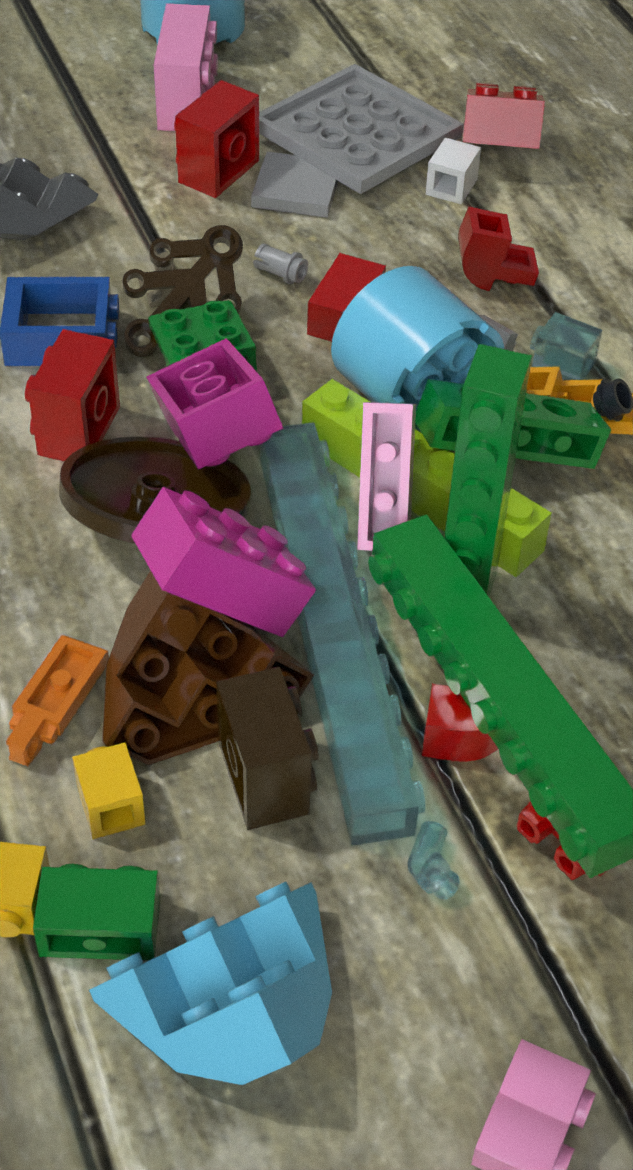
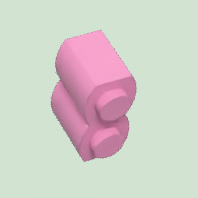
(534, 1113)

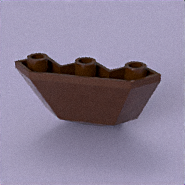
(168, 668)

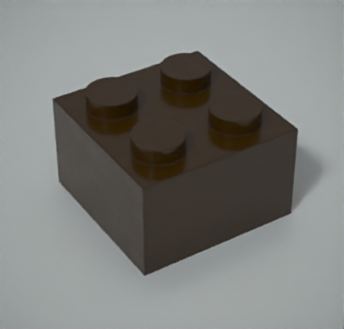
(266, 747)

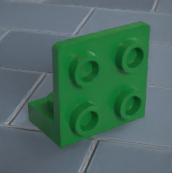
(196, 328)

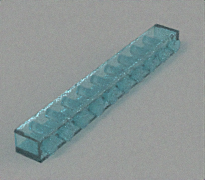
(340, 643)

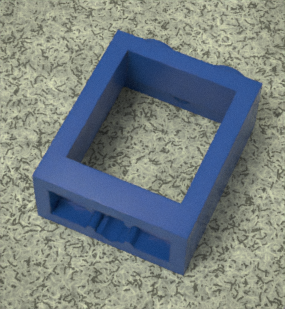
(53, 295)

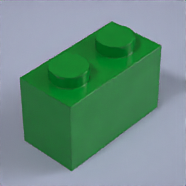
(97, 912)

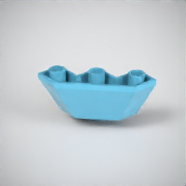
(233, 994)

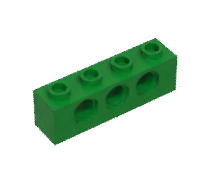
(549, 432)

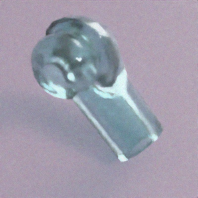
(428, 865)

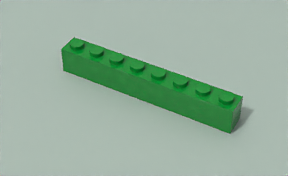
(508, 694)

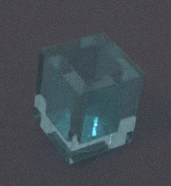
(567, 345)

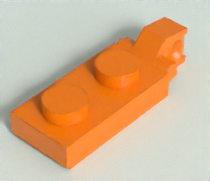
(53, 696)

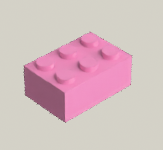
(183, 60)

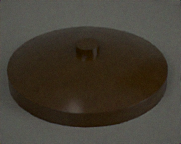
(118, 479)

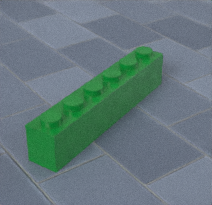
(486, 458)

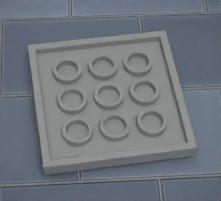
(357, 127)

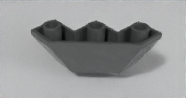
(35, 202)

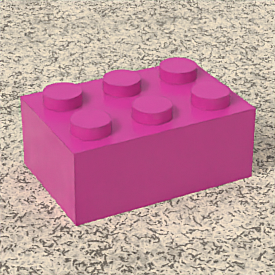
(215, 403)
(222, 561)

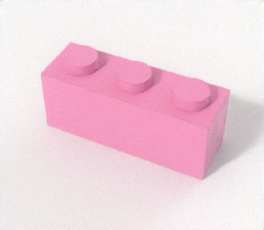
(385, 468)

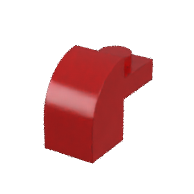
(489, 253)
(451, 729)

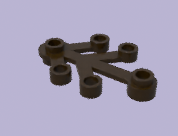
(186, 282)

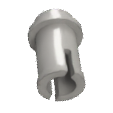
(289, 266)

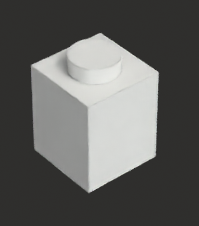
(453, 170)

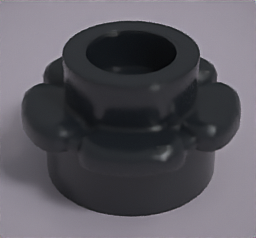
(613, 399)

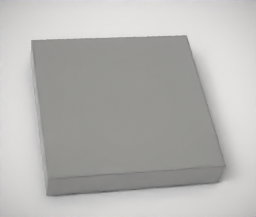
(293, 186)

